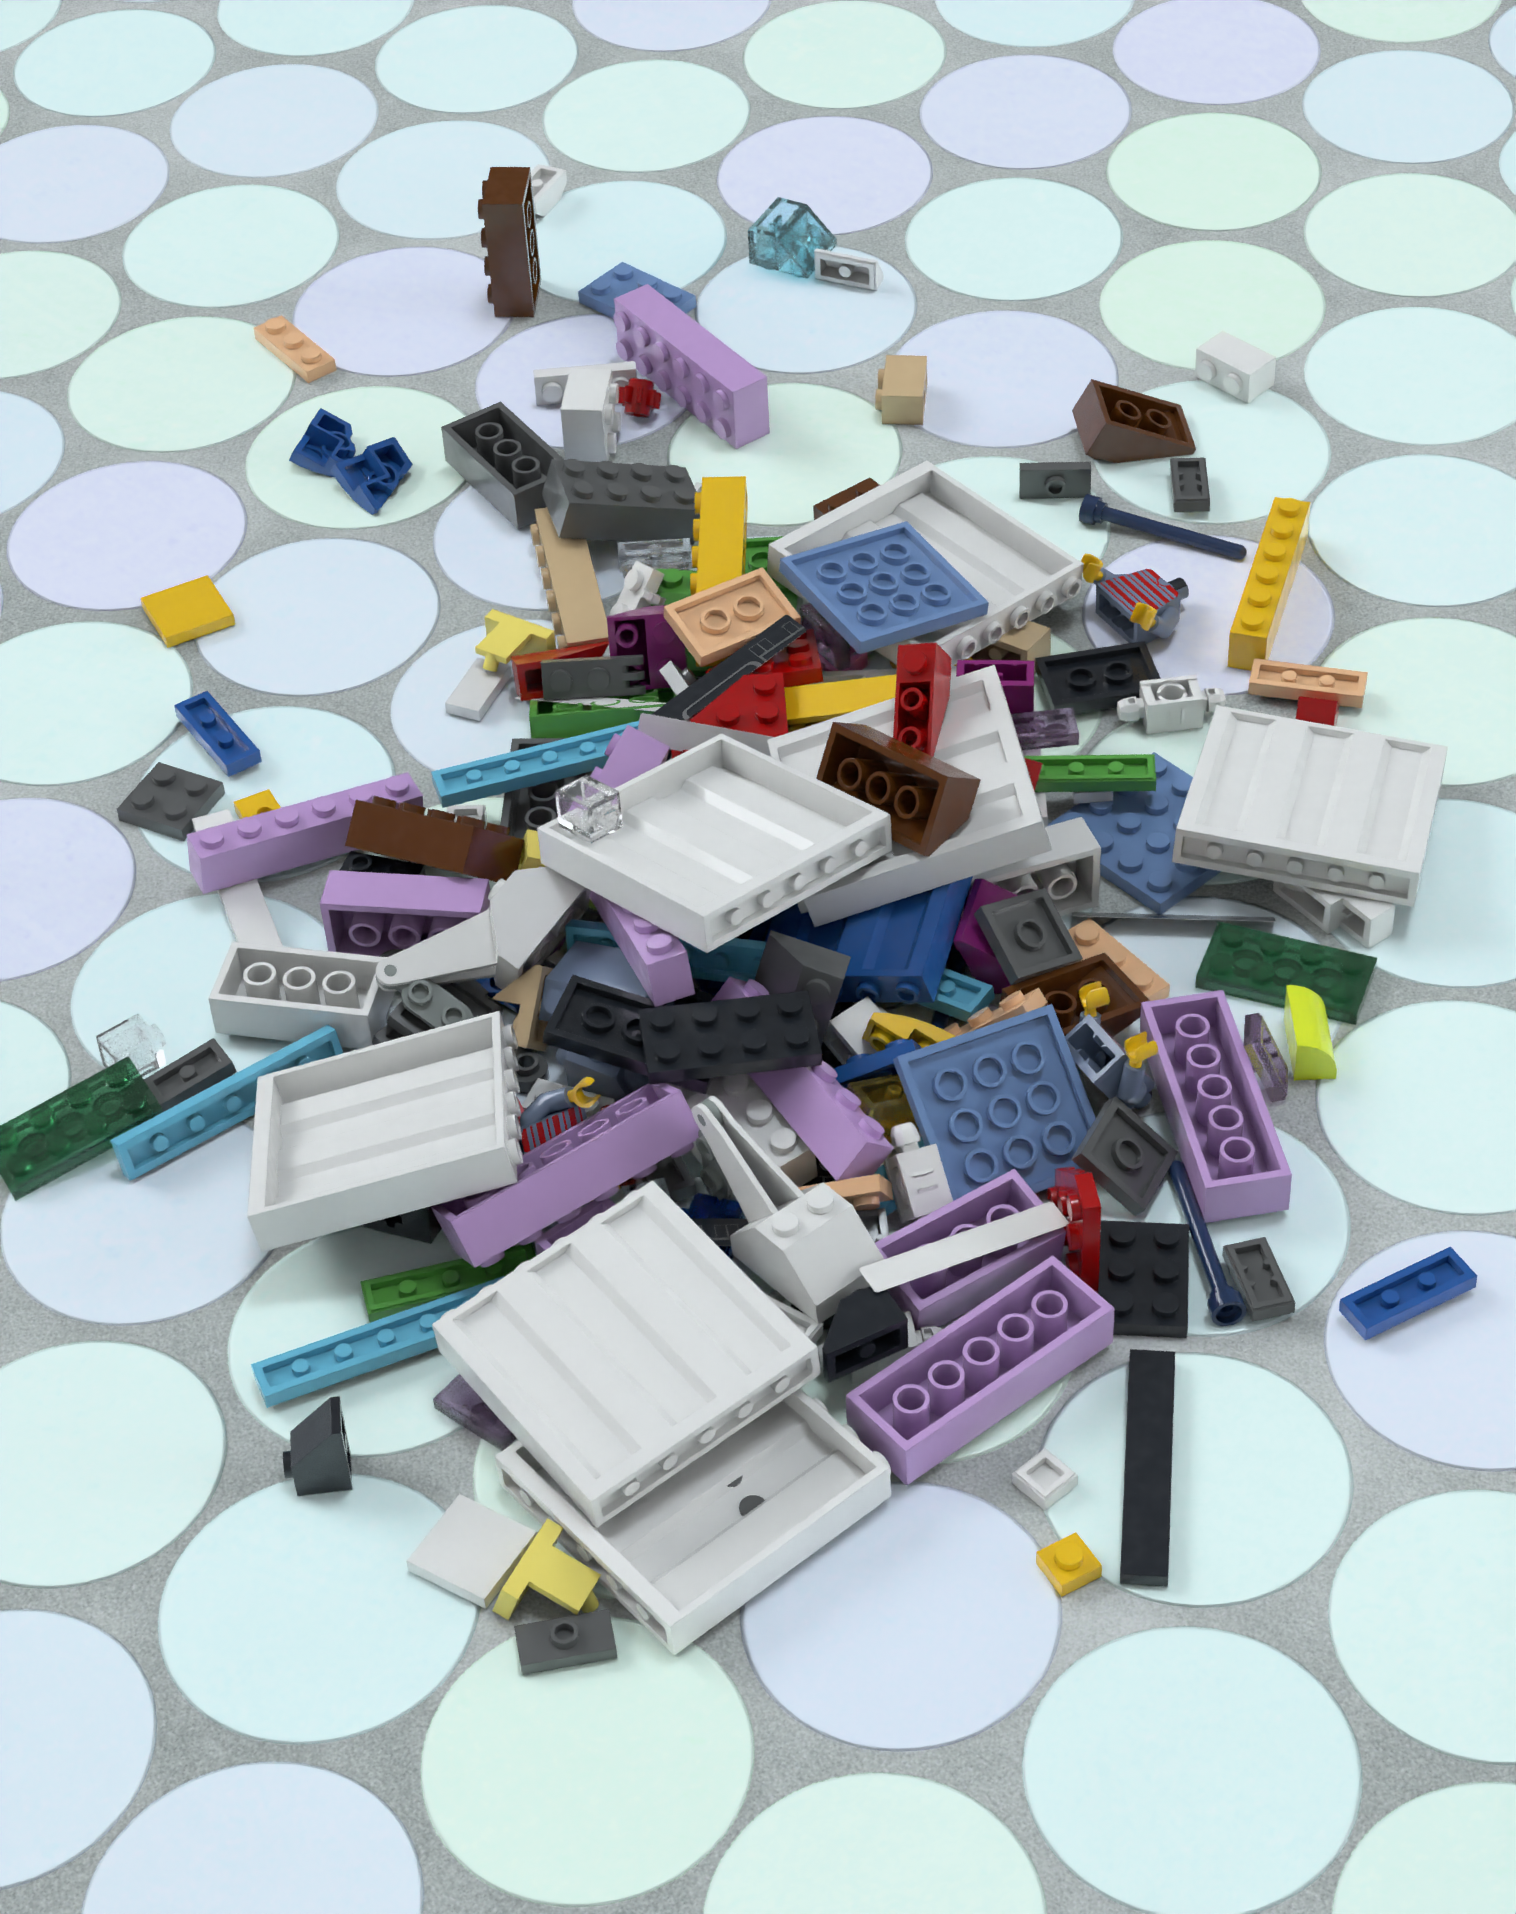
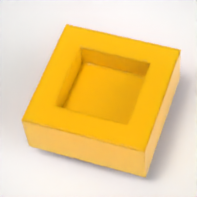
(1068, 1564)

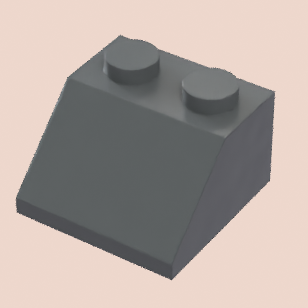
(802, 966)

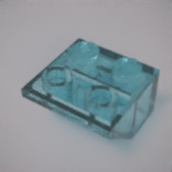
(787, 238)

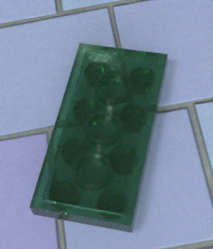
(1261, 964)
(73, 1127)

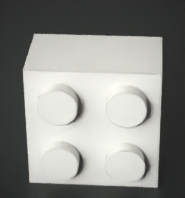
(590, 415)

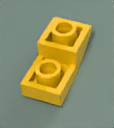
(890, 1027)

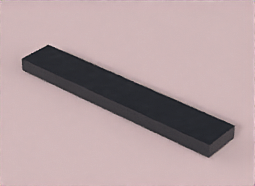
(1148, 1468)

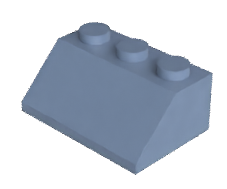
(592, 962)

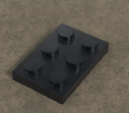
(1095, 676)
(1145, 1277)

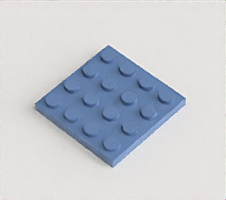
(883, 587)
(1139, 839)
(999, 1101)

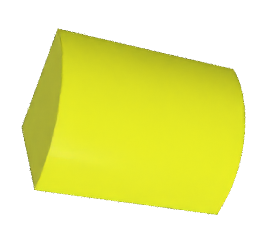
(1308, 1035)

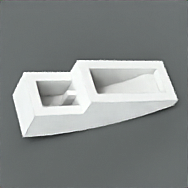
(1361, 917)

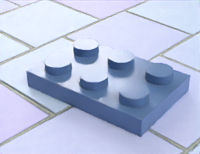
(623, 279)

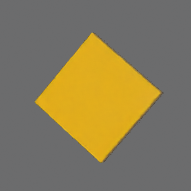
(187, 611)

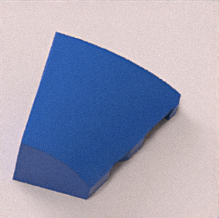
(324, 444)
(374, 474)

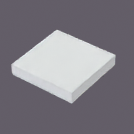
(471, 1551)

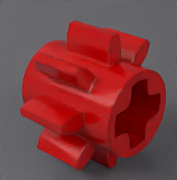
(639, 397)

